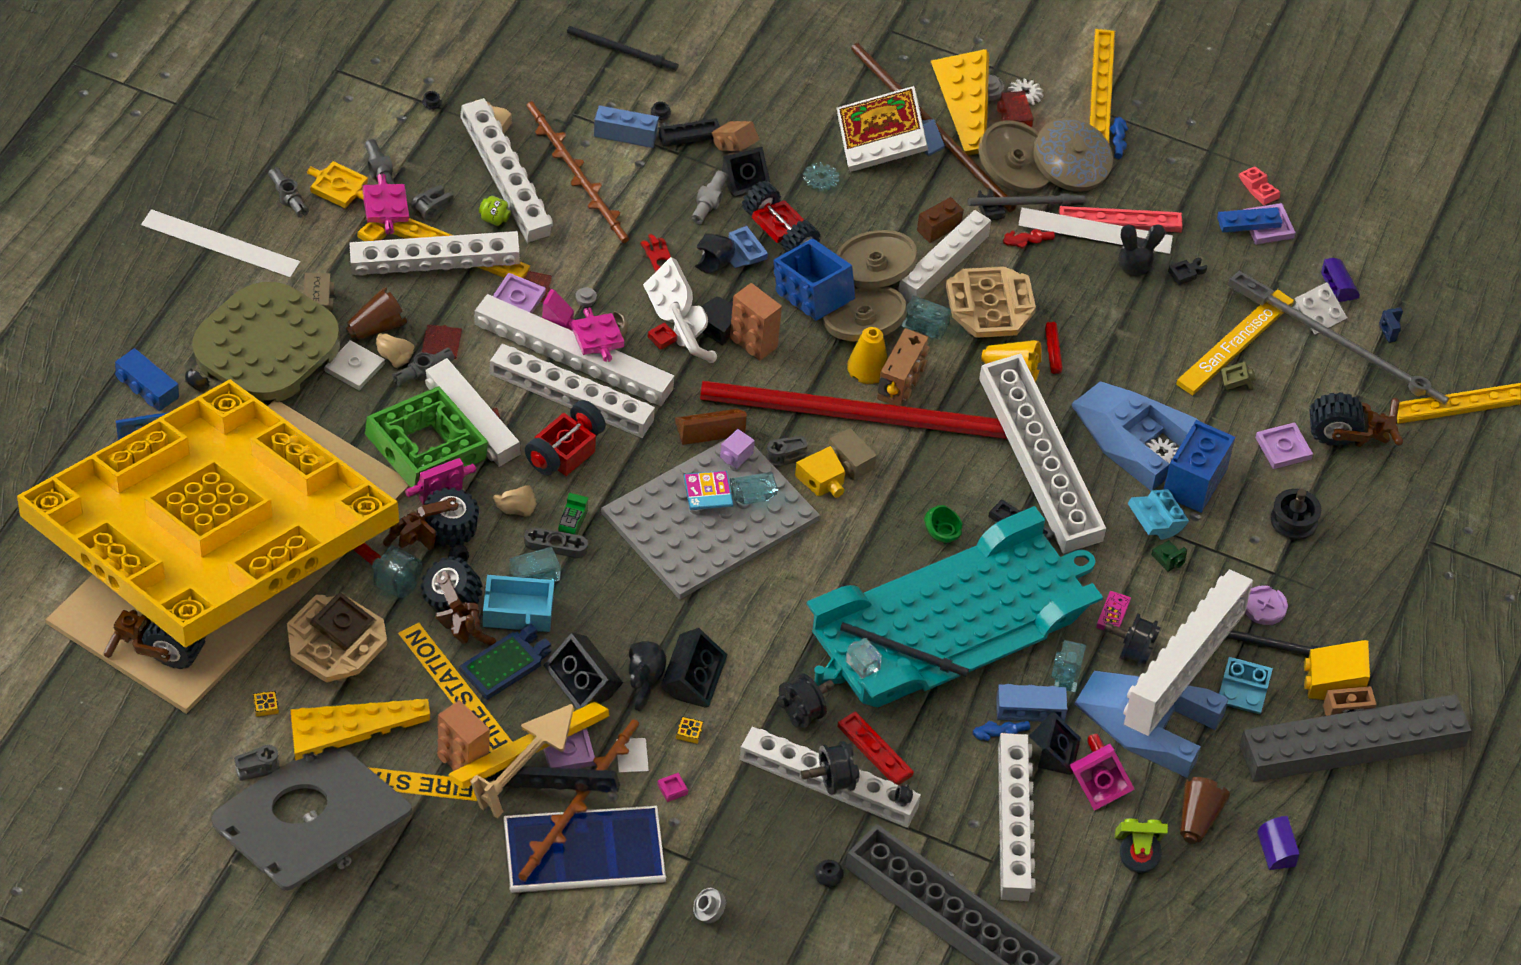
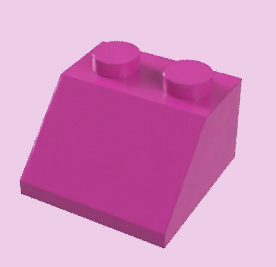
(1102, 777)

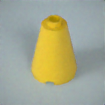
(1030, 351)
(868, 356)

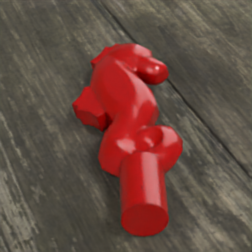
(1022, 239)

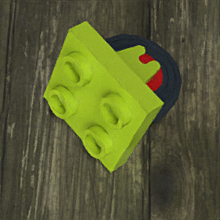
(1141, 844)

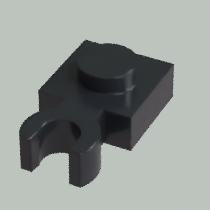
(991, 212)
(1185, 272)

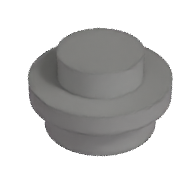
(586, 297)

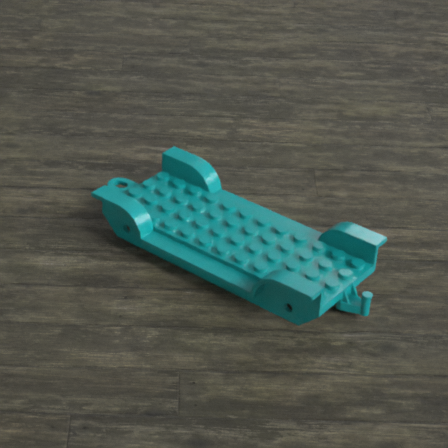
(961, 608)

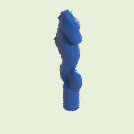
(1119, 128)
(992, 729)

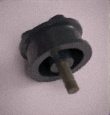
(1296, 513)
(1136, 639)
(803, 699)
(835, 768)

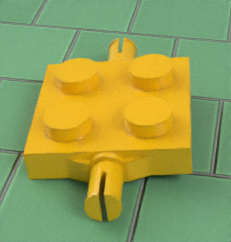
(337, 184)

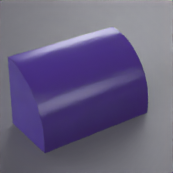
(1339, 280)
(1278, 843)

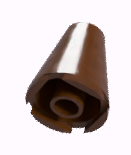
(376, 316)
(1201, 807)

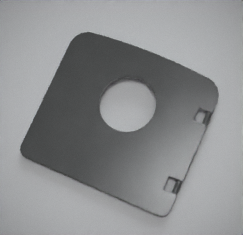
(355, 813)

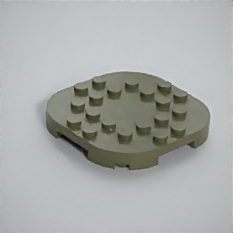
(266, 340)

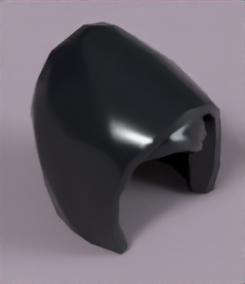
(716, 252)

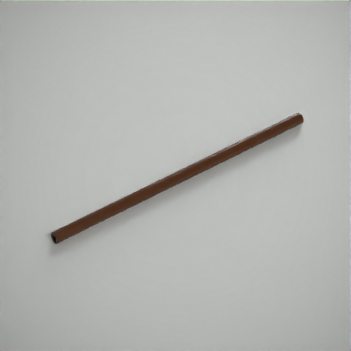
(949, 143)

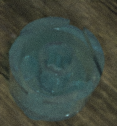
(396, 571)

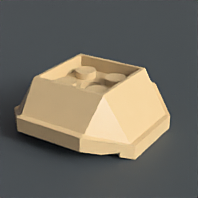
(991, 301)
(322, 656)

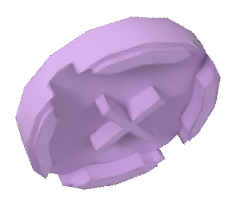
(1266, 605)

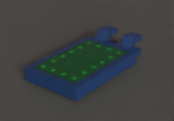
(505, 662)

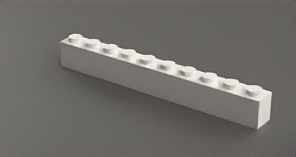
(561, 345)

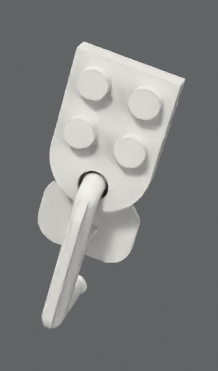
(673, 303)

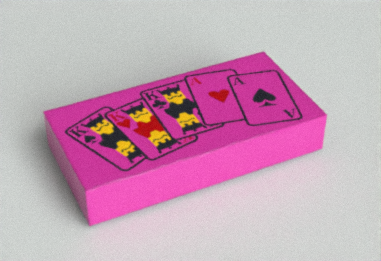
(1113, 610)

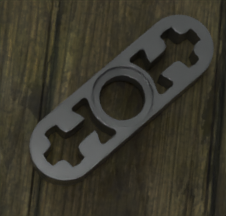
(550, 535)

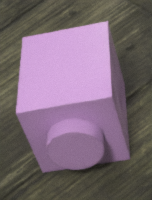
(737, 448)

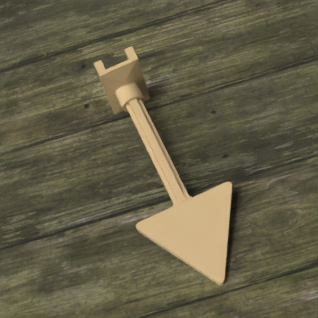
(548, 729)

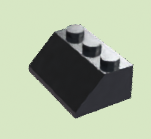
(694, 668)
(582, 671)

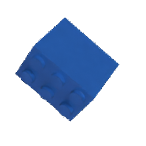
(814, 279)
(1199, 465)

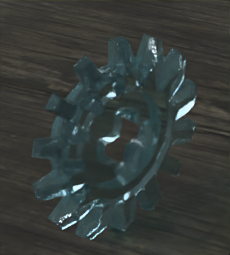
(829, 176)

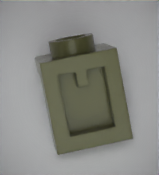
(1238, 375)

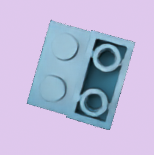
(1159, 513)
(1245, 685)

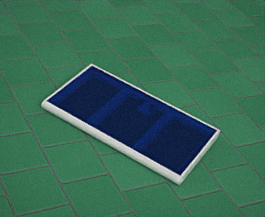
(599, 850)

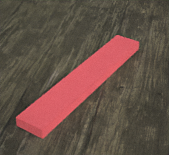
(1138, 218)

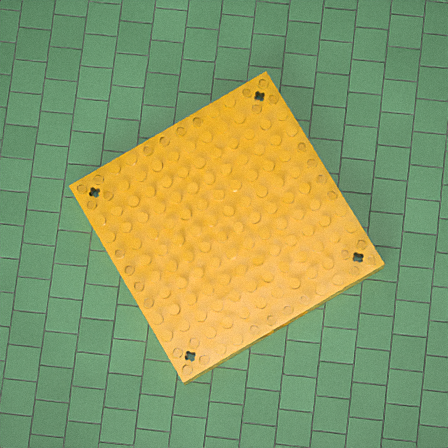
(208, 511)

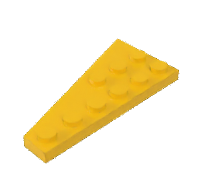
(965, 90)
(347, 724)

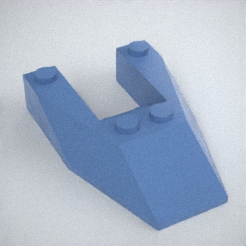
(1125, 423)
(1106, 698)

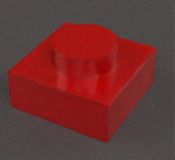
(662, 336)

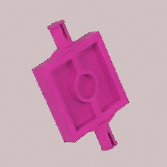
(385, 203)
(597, 334)
(443, 476)

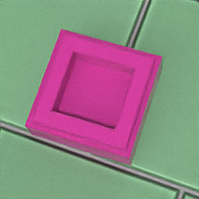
(672, 787)

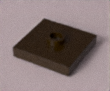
(342, 621)

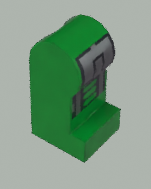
(573, 514)

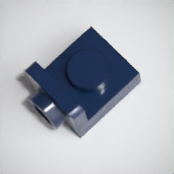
(1390, 323)

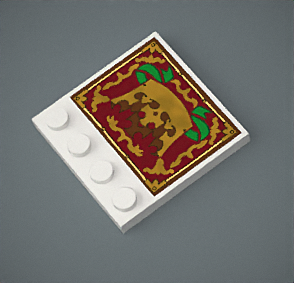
(882, 129)

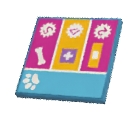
(708, 490)

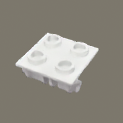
(1321, 306)

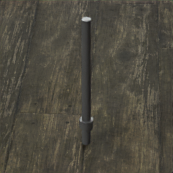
(1062, 199)

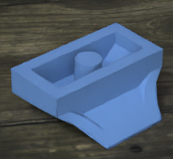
(747, 248)

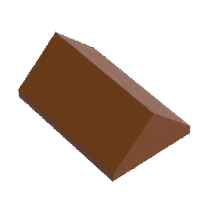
(710, 425)

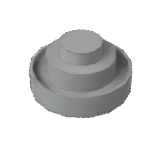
(995, 87)
(709, 905)

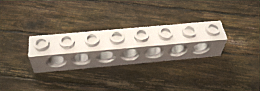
(512, 183)
(434, 253)
(569, 388)
(776, 762)
(1015, 886)

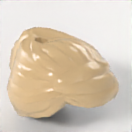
(394, 349)
(517, 501)

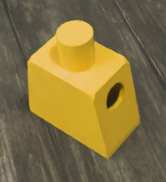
(822, 473)

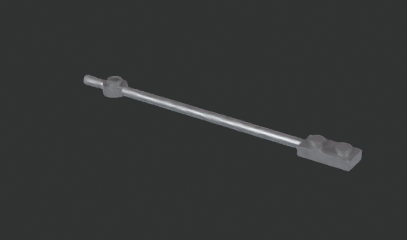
(1261, 294)

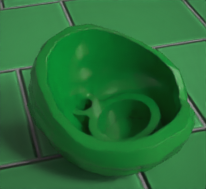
(943, 524)

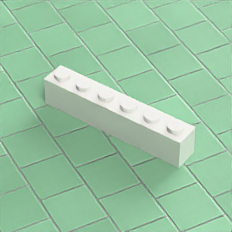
(945, 256)
(501, 442)

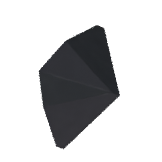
(745, 170)
(1057, 743)

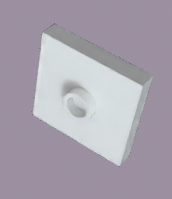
(355, 365)

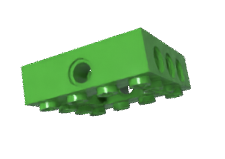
(391, 426)

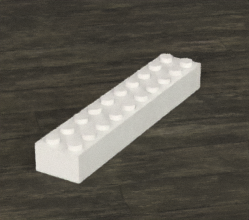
(1042, 453)
(1187, 652)

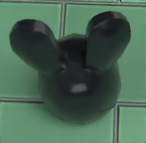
(1137, 252)
(645, 668)

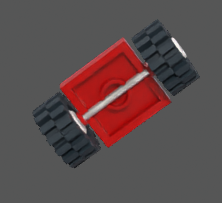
(778, 217)

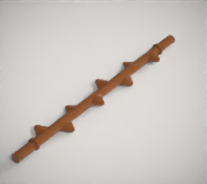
(579, 178)
(576, 805)

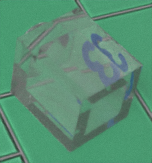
(863, 658)

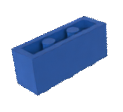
(146, 379)

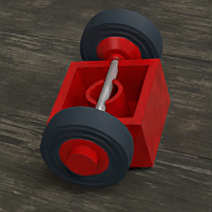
(566, 440)

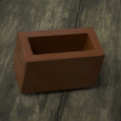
(940, 219)

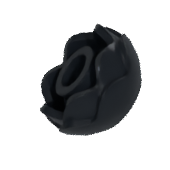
(196, 381)
(829, 879)

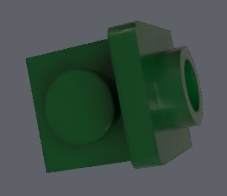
(1169, 555)

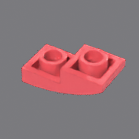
(1258, 186)

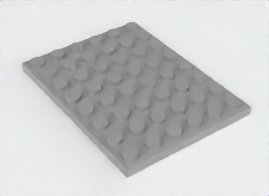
(703, 544)

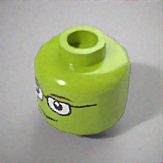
(494, 210)

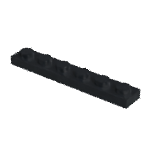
(562, 779)

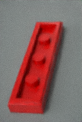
(875, 748)

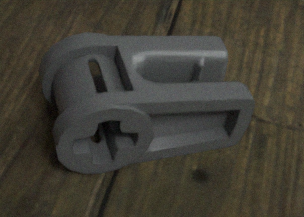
(432, 202)
(787, 450)
(255, 763)

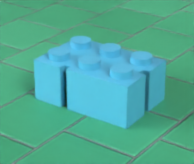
(518, 602)

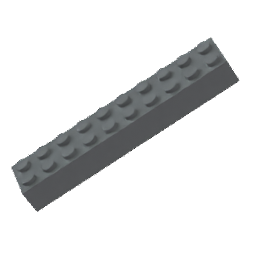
(1354, 738)
(943, 903)

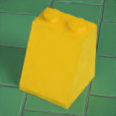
(1337, 668)

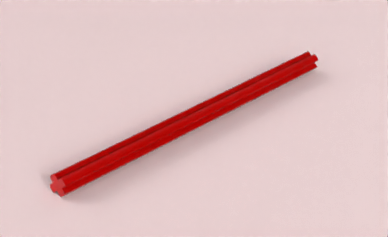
(852, 409)

